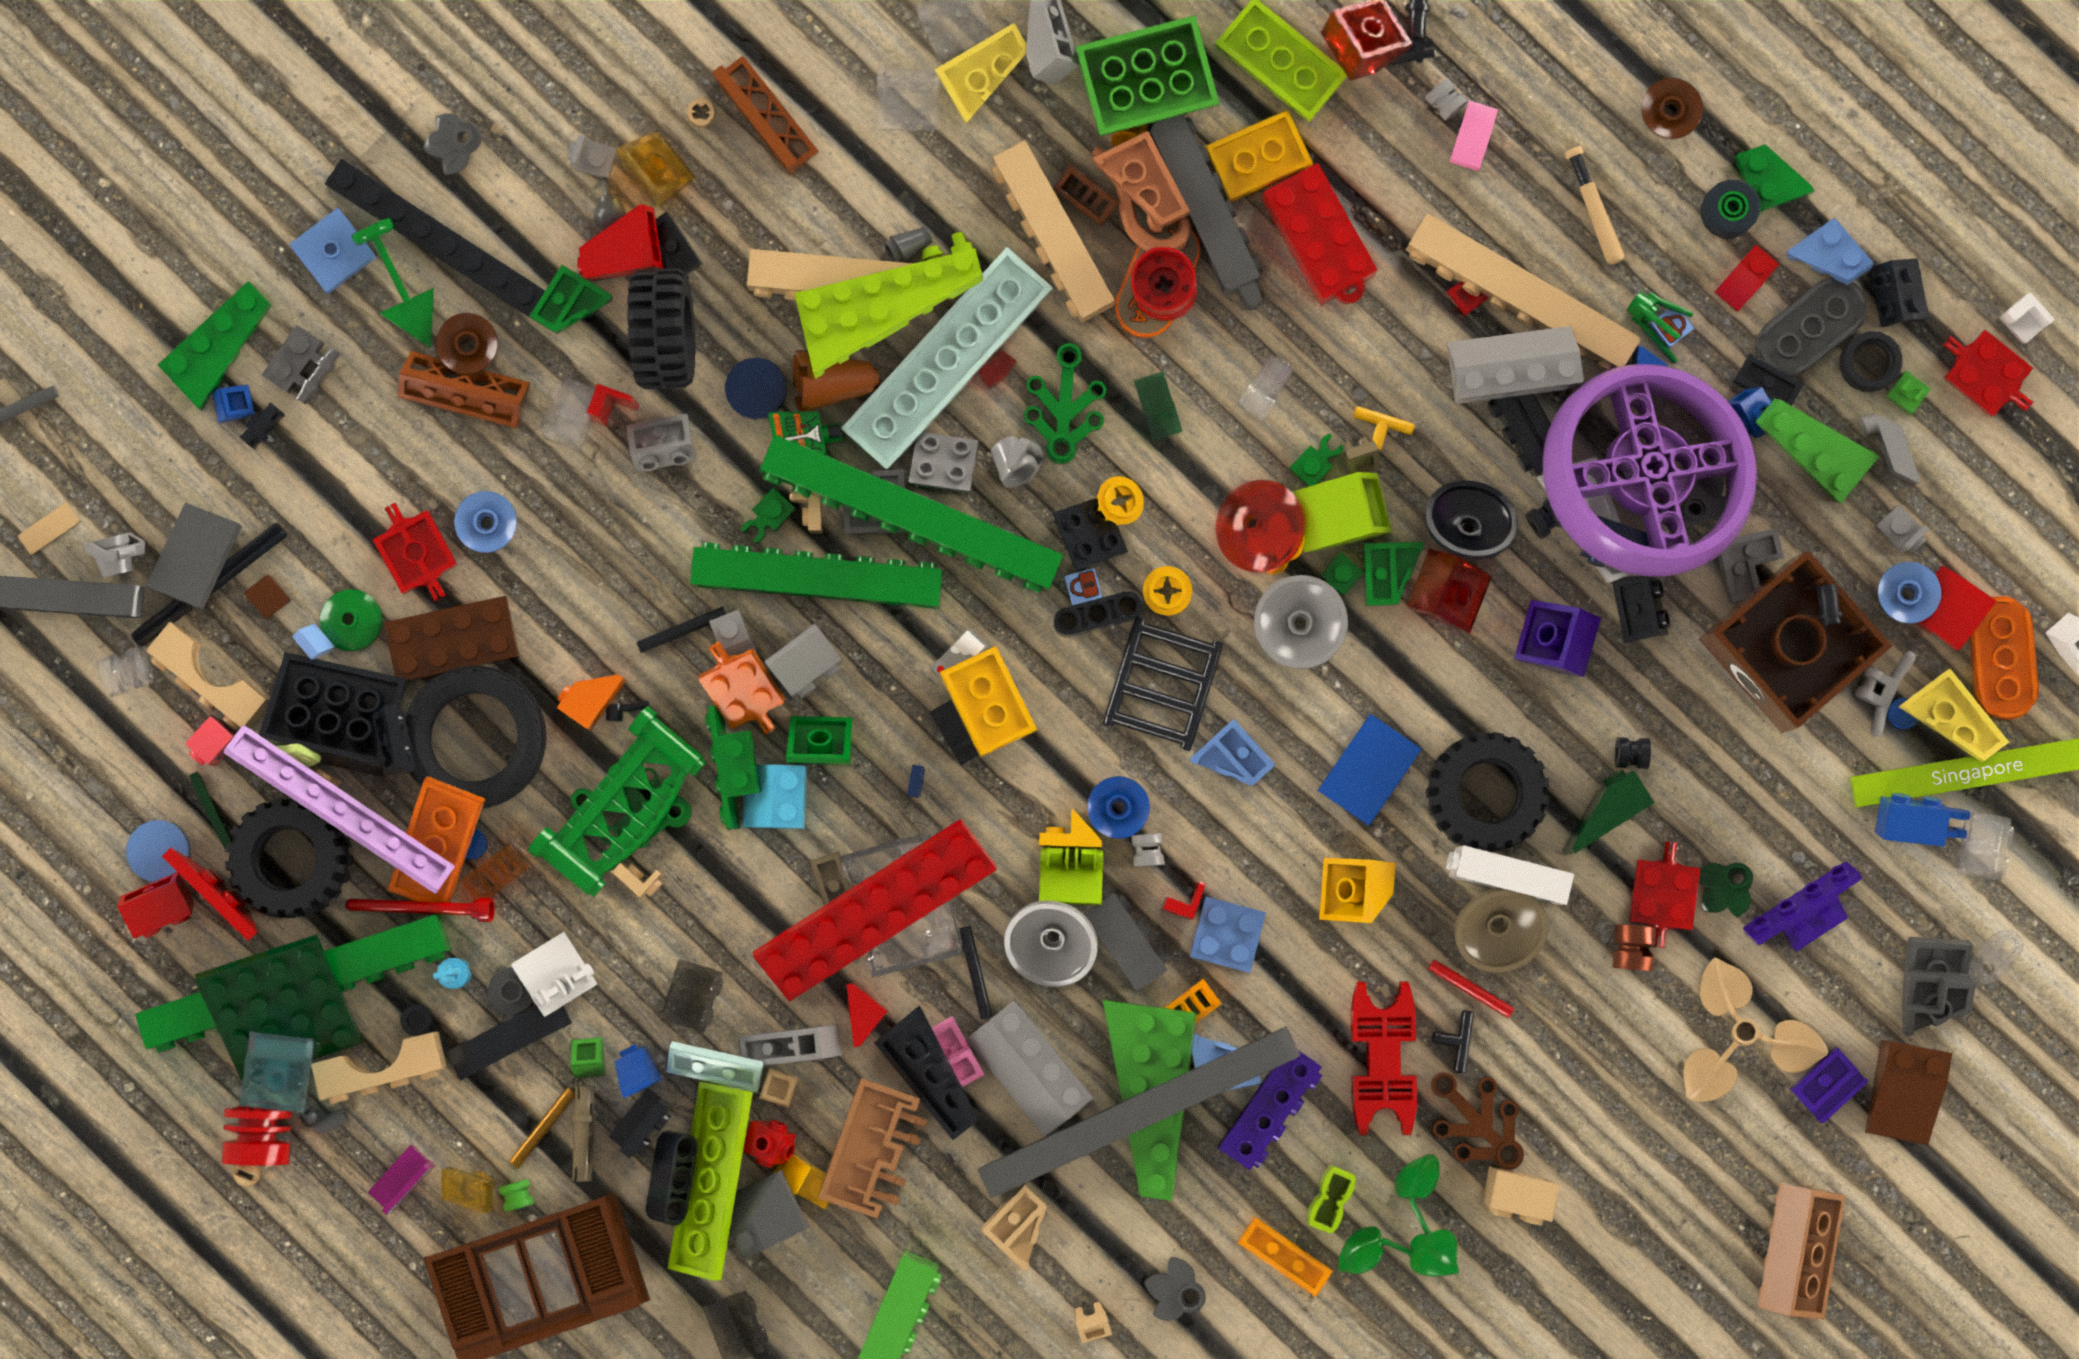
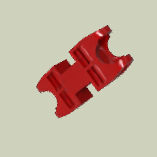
(1383, 1058)

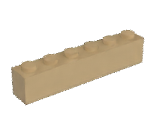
(1053, 232)
(797, 272)

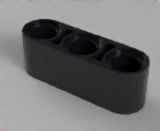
(1086, 625)
(671, 1177)

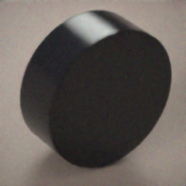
(416, 1019)

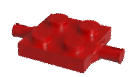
(1988, 373)
(415, 552)
(1664, 894)

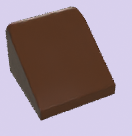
(267, 596)

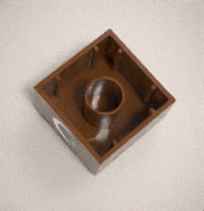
(1784, 652)

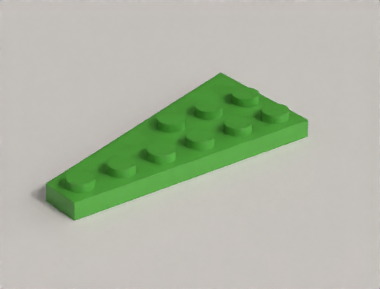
(1148, 1050)

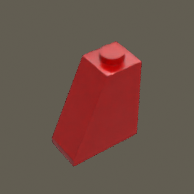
(622, 247)

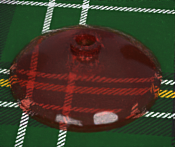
(1276, 532)

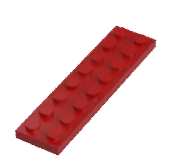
(874, 910)

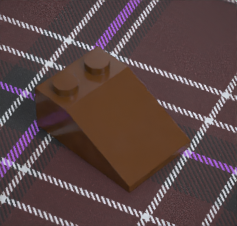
(1907, 1091)

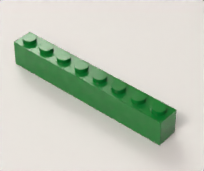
(816, 577)

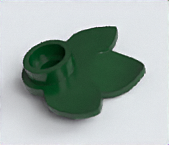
(1722, 892)

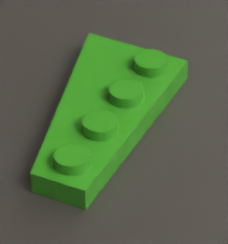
(1819, 451)

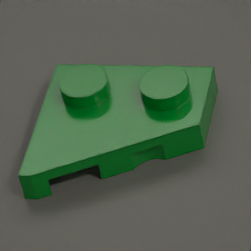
(1771, 177)
(568, 301)
(1388, 570)

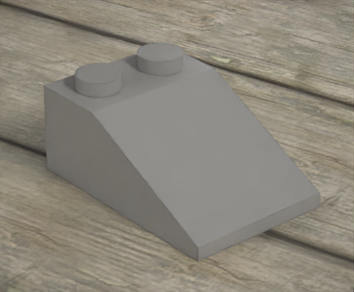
(804, 662)

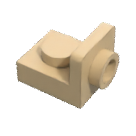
(813, 514)
(632, 876)

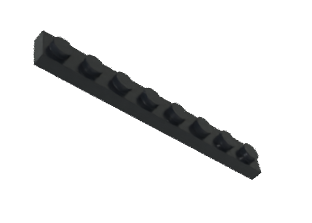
(435, 237)

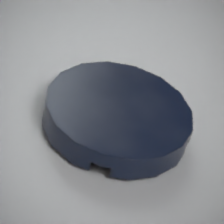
(755, 388)

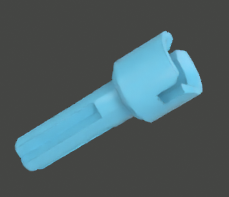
(453, 973)

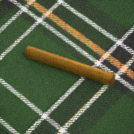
(542, 1127)

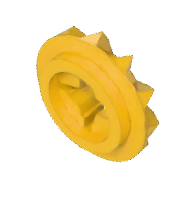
(1123, 488)
(1178, 580)

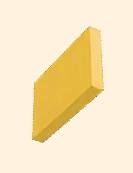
(1258, 156)
(988, 701)

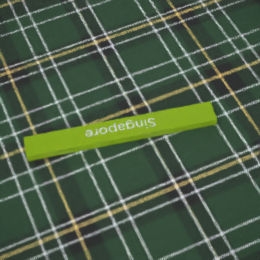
(1967, 772)

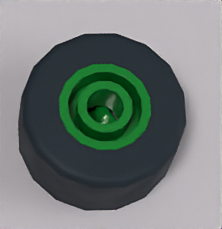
(1727, 219)

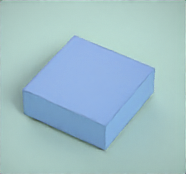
(313, 641)

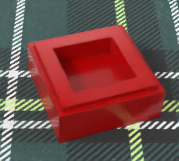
(1464, 300)

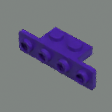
(1808, 911)

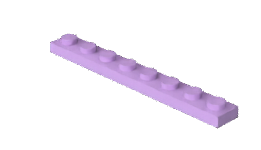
(339, 809)

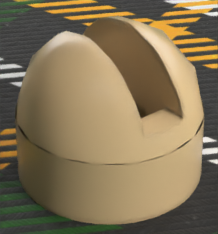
(243, 1181)

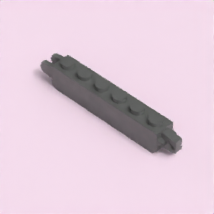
(1209, 213)

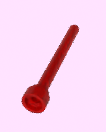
(480, 909)

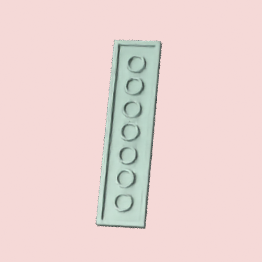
(946, 359)

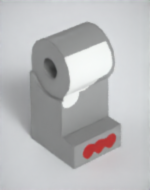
(965, 648)

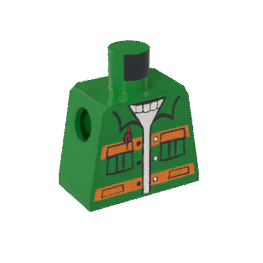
(805, 429)

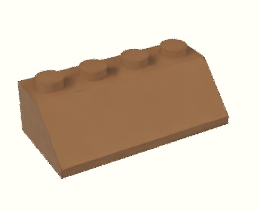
(1801, 1251)

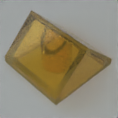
(655, 167)

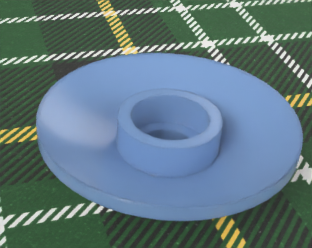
(471, 515)
(1920, 582)

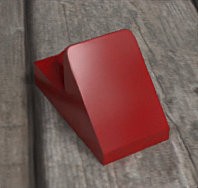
(1746, 278)

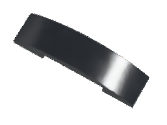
(505, 1040)

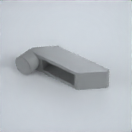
(1893, 446)

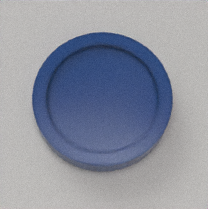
(1898, 717)
(477, 846)

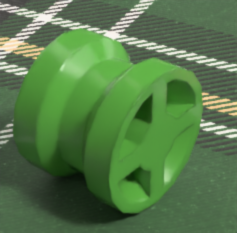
(516, 1195)

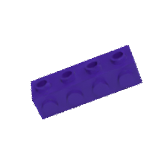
(1268, 1109)

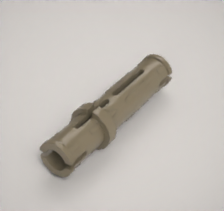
(583, 1132)

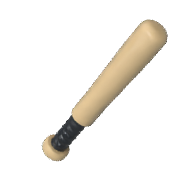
(1602, 225)

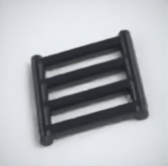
(1203, 680)

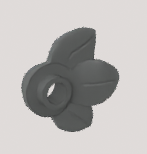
(448, 143)
(1707, 497)
(1170, 1290)

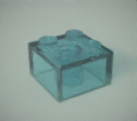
(276, 1072)

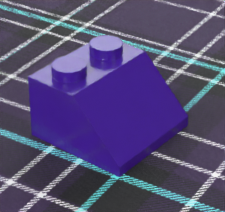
(1557, 638)

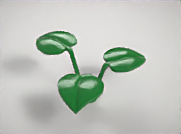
(1429, 1253)

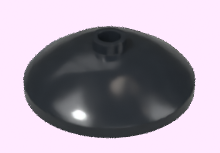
(1473, 509)

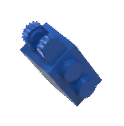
(1918, 820)

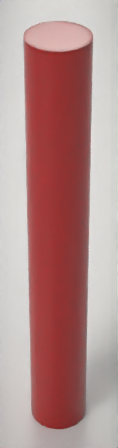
(1471, 988)

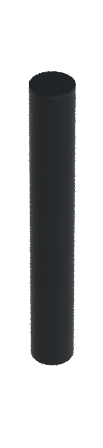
(679, 630)
(975, 972)

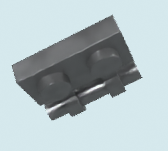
(293, 360)

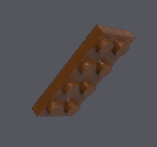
(452, 639)

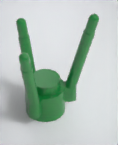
(1644, 309)

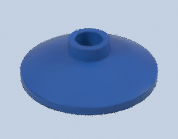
(1130, 795)

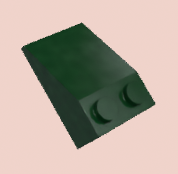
(1610, 807)

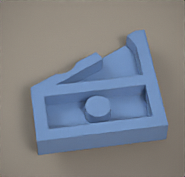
(1234, 755)

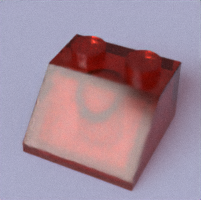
(1365, 37)
(1449, 590)

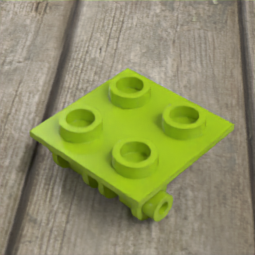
(1071, 875)

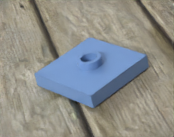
(330, 251)

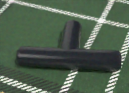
(1461, 1041)

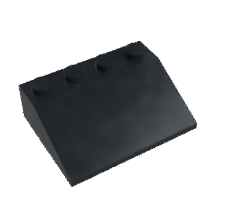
(330, 711)

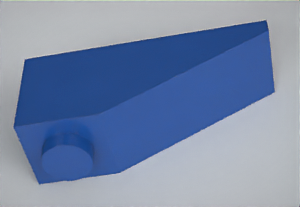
(636, 1070)

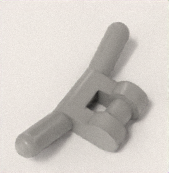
(1890, 684)

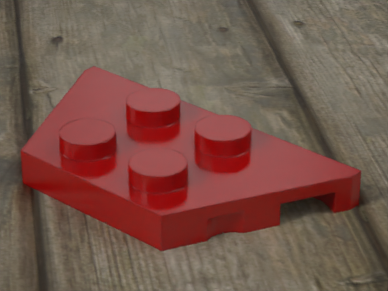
(210, 887)

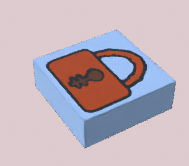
(1677, 322)
(1083, 586)

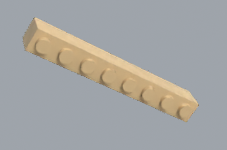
(1519, 292)

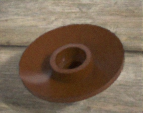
(1678, 95)
(456, 332)

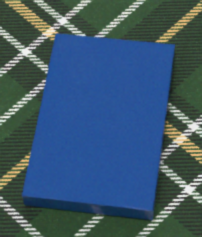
(1369, 770)

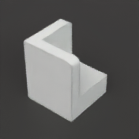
(2026, 318)

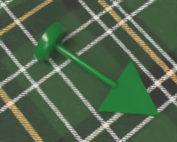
(414, 313)

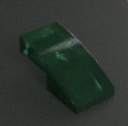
(1157, 405)

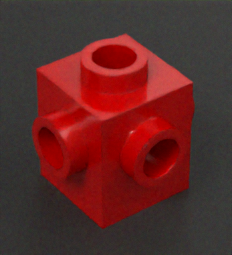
(769, 1142)

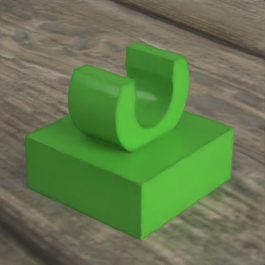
(1908, 392)

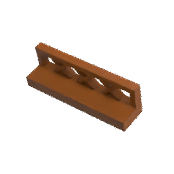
(755, 118)
(460, 393)

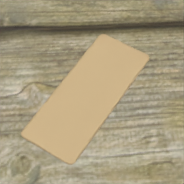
(48, 528)

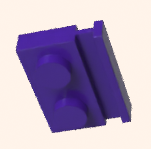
(1828, 1085)

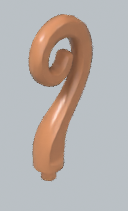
(1137, 234)

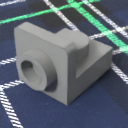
(592, 157)
(1901, 530)

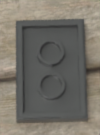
(193, 556)

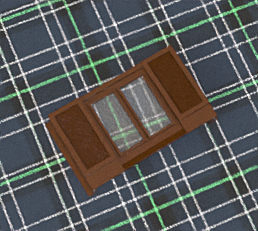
(537, 1279)

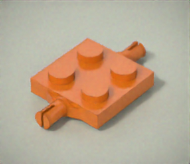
(741, 688)

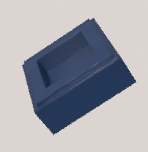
(916, 781)

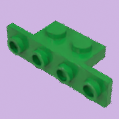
(735, 766)

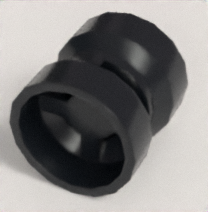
(1542, 520)
(1632, 753)

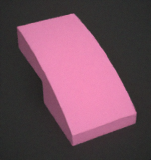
(1473, 135)
(957, 1051)

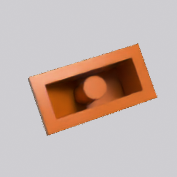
(589, 699)

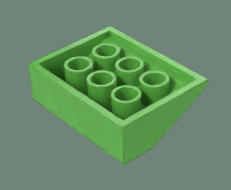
(1146, 75)

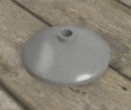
(1306, 599)
(1050, 958)

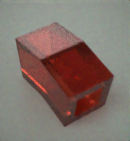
(997, 370)

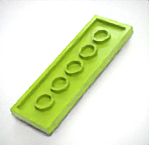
(720, 1132)

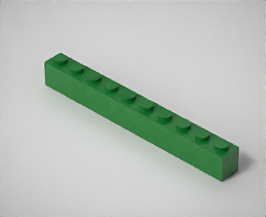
(910, 513)
(350, 962)

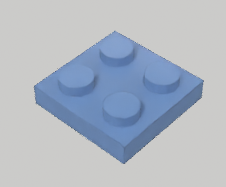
(1227, 934)

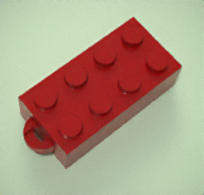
(1320, 236)

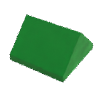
(820, 741)

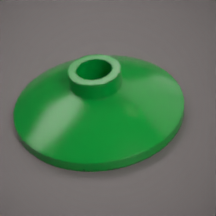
(366, 621)

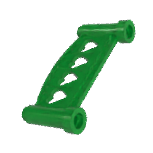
(568, 849)

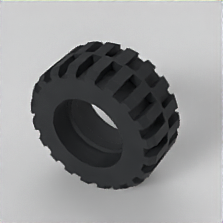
(661, 328)
(1529, 783)
(247, 866)

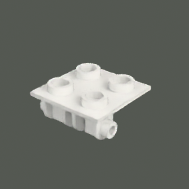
(554, 974)

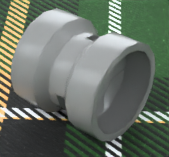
(1446, 99)
(1148, 857)

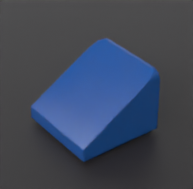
(1643, 356)
(233, 403)

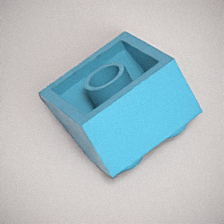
(781, 798)

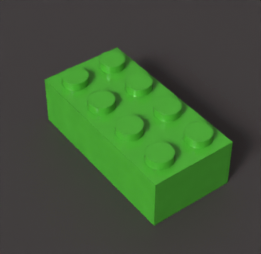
(902, 1308)

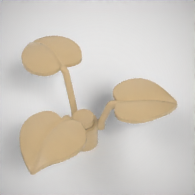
(1727, 989)

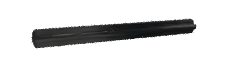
(231, 568)

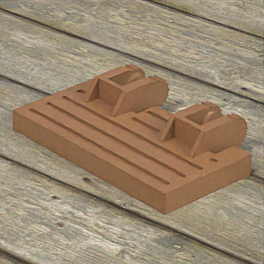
(867, 1147)

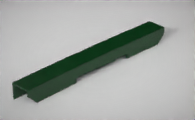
(210, 809)

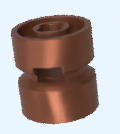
(1634, 947)

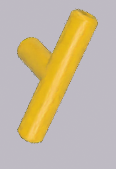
(1383, 423)

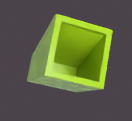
(1343, 511)

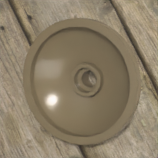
(1503, 943)

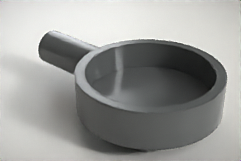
(508, 993)

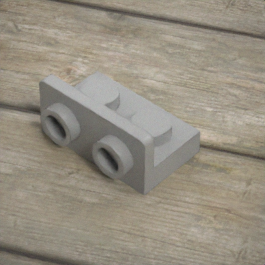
(661, 443)

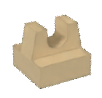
(1094, 1325)

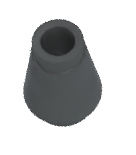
(907, 244)

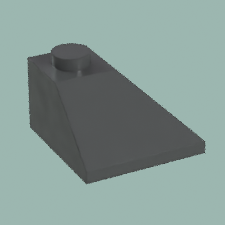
(765, 1215)

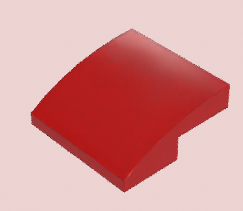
(1959, 610)

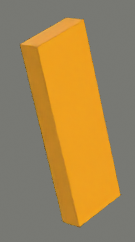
(1285, 1256)

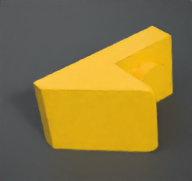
(1080, 835)
(804, 1179)

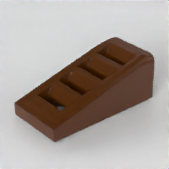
(1067, 178)

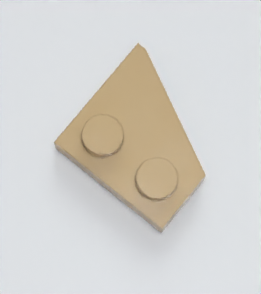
(1016, 1225)

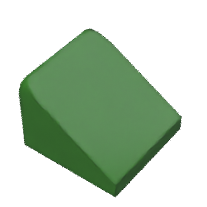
(587, 1057)

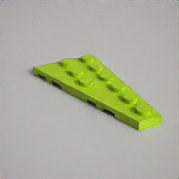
(871, 307)

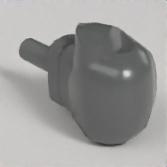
(609, 207)

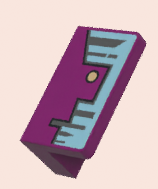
(401, 1179)

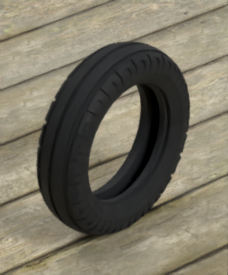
(518, 700)

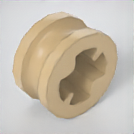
(702, 103)

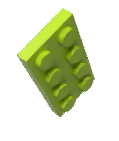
(1281, 59)

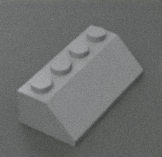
(1515, 365)
(1029, 1068)

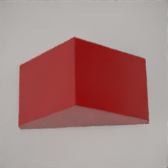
(864, 1013)

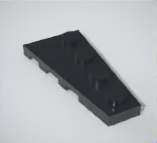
(925, 1068)

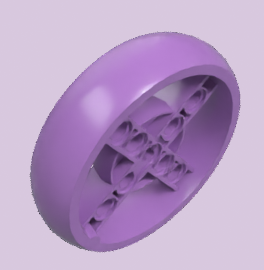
(1729, 454)

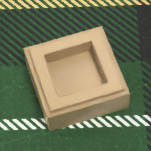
(779, 1087)

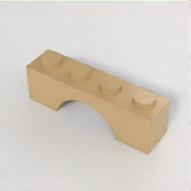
(179, 653)
(340, 1076)

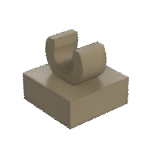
(1362, 457)

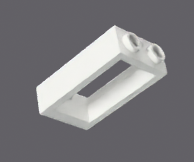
(1510, 874)

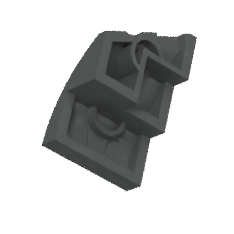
(1936, 982)

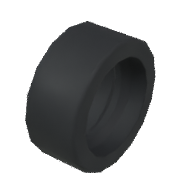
(1887, 344)

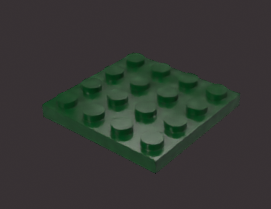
(282, 994)

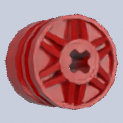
(1160, 266)
(256, 1137)

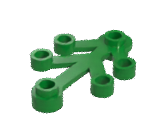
(1064, 410)
(635, 805)

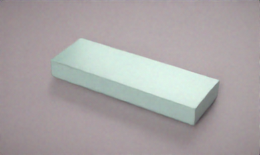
(714, 1066)

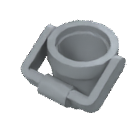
(1015, 462)
(115, 553)

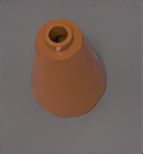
(838, 383)

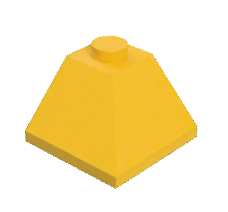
(1355, 889)

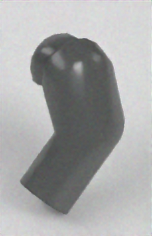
(322, 1121)

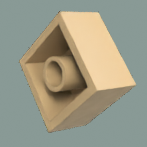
(1520, 1194)

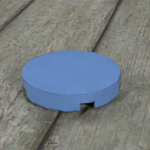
(150, 843)

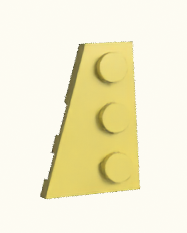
(981, 70)
(1956, 716)

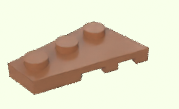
(1144, 178)

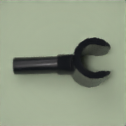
(615, 711)

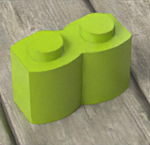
(1327, 1207)

